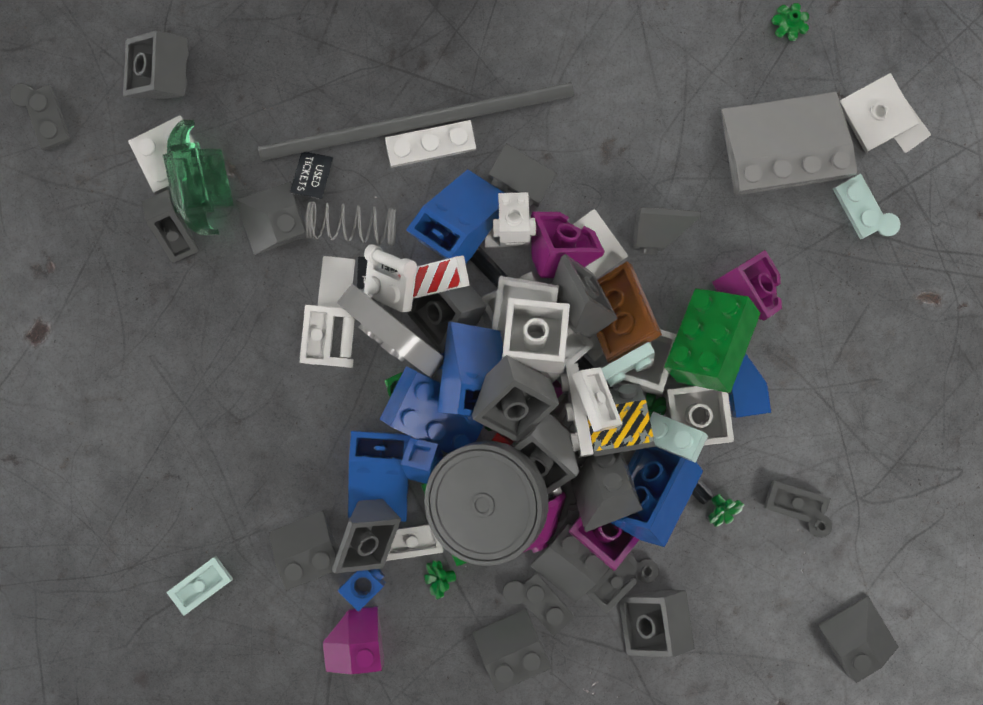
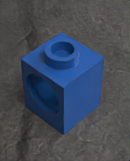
(420, 459)
(359, 598)

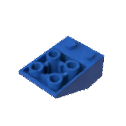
(457, 217)
(467, 360)
(377, 470)

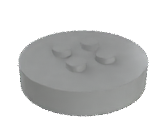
(390, 332)

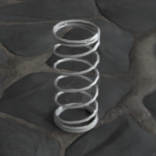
(310, 223)

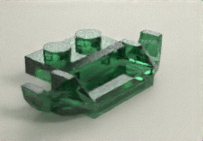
(195, 179)

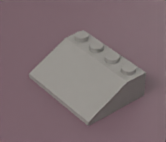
(788, 143)

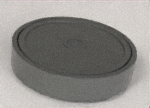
(486, 503)

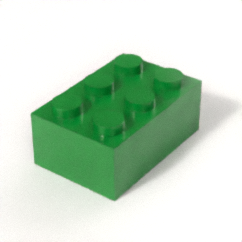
(712, 340)

